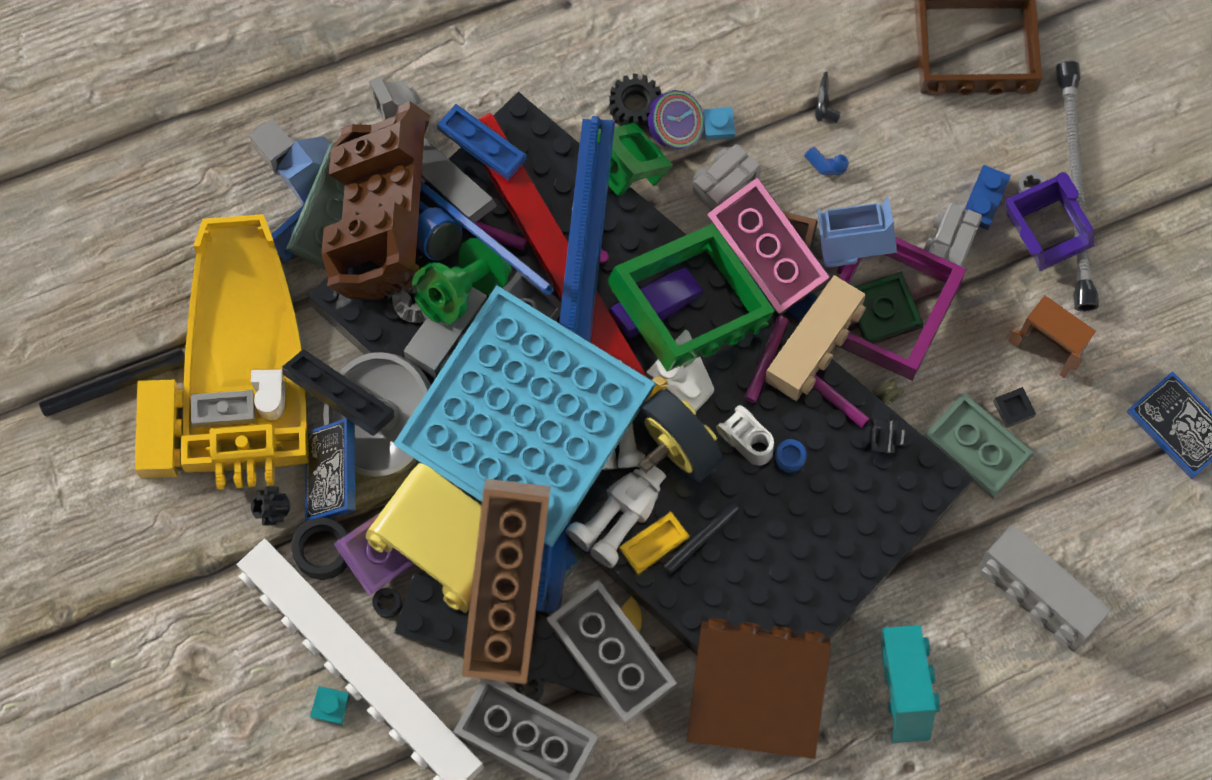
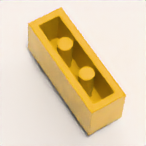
(158, 428)

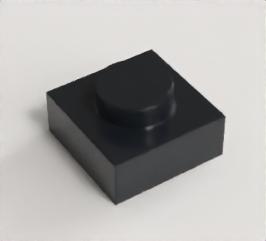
(1014, 407)

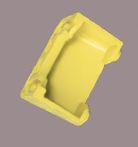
(434, 529)

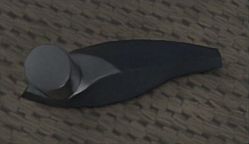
(822, 110)

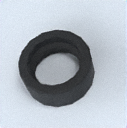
(298, 542)

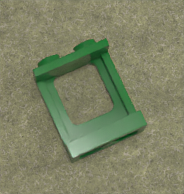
(634, 159)

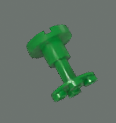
(445, 290)

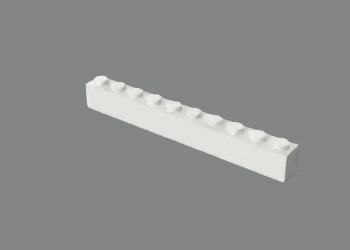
(358, 664)

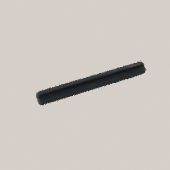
(112, 382)

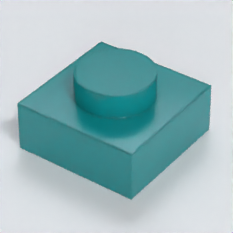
(330, 705)

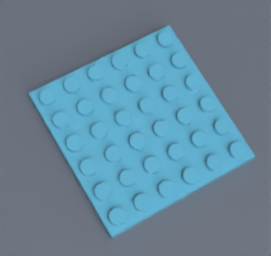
(525, 408)

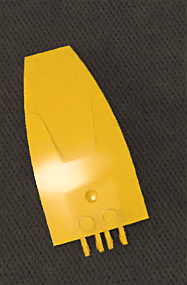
(239, 324)

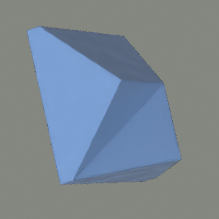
(302, 165)

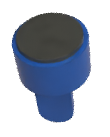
(437, 233)

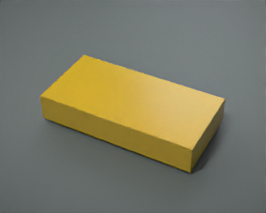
(654, 543)

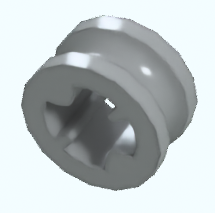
(1032, 176)

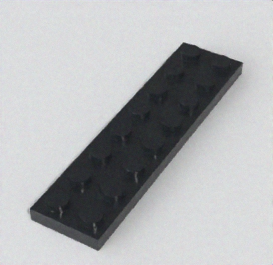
(433, 622)

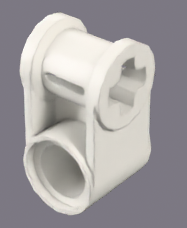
(743, 431)

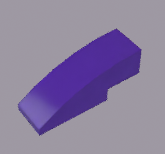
(664, 296)

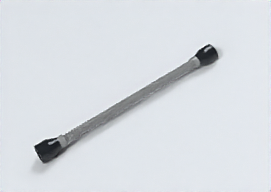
(1068, 78)

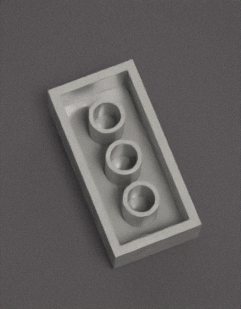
(1042, 588)
(611, 653)
(525, 734)

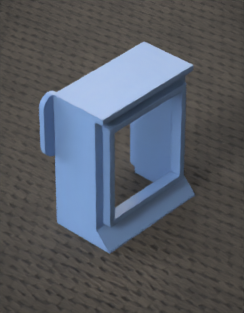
(847, 237)

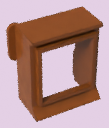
(1060, 328)

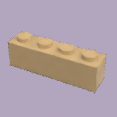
(815, 338)

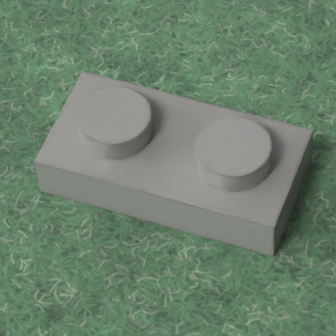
(222, 408)

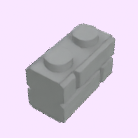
(724, 178)
(954, 233)

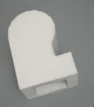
(270, 393)

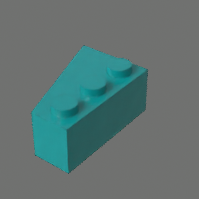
(909, 683)

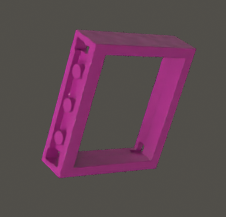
(931, 265)

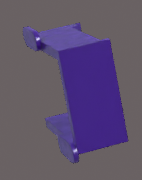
(1044, 194)

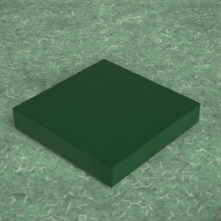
(888, 309)

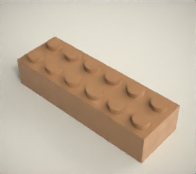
(505, 581)

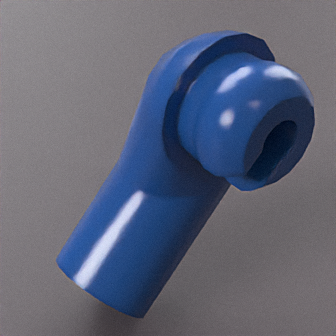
(827, 166)

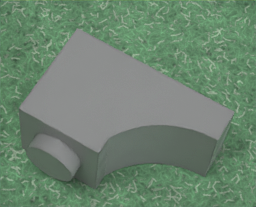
(390, 95)

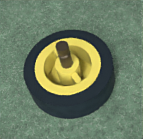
(678, 436)

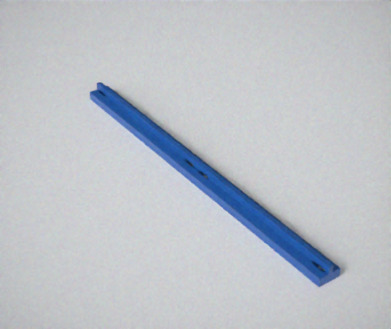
(580, 297)

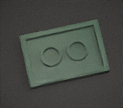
(979, 445)

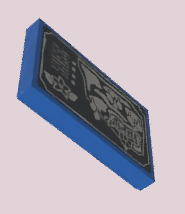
(1177, 423)
(330, 471)

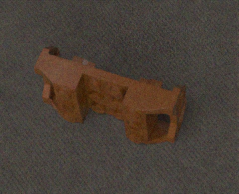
(380, 204)

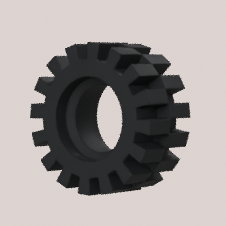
(632, 87)

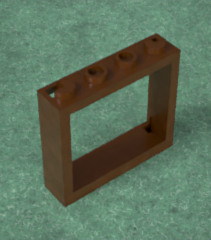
(970, 83)

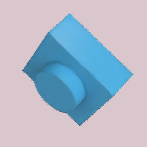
(719, 123)

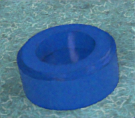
(790, 455)

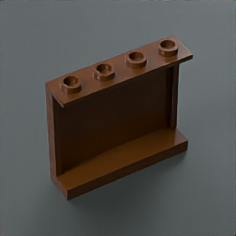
(758, 688)

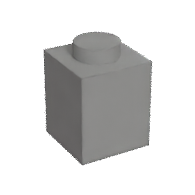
(270, 143)

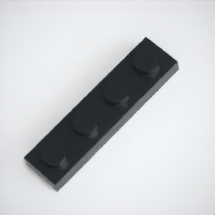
(338, 392)

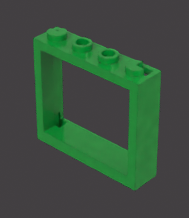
(649, 324)

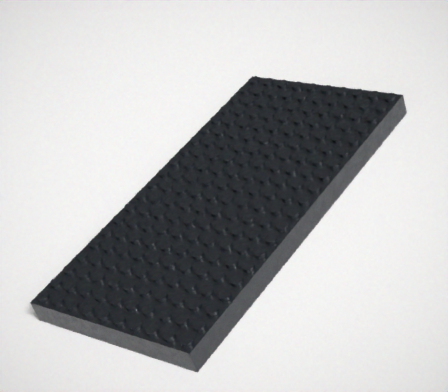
(804, 540)

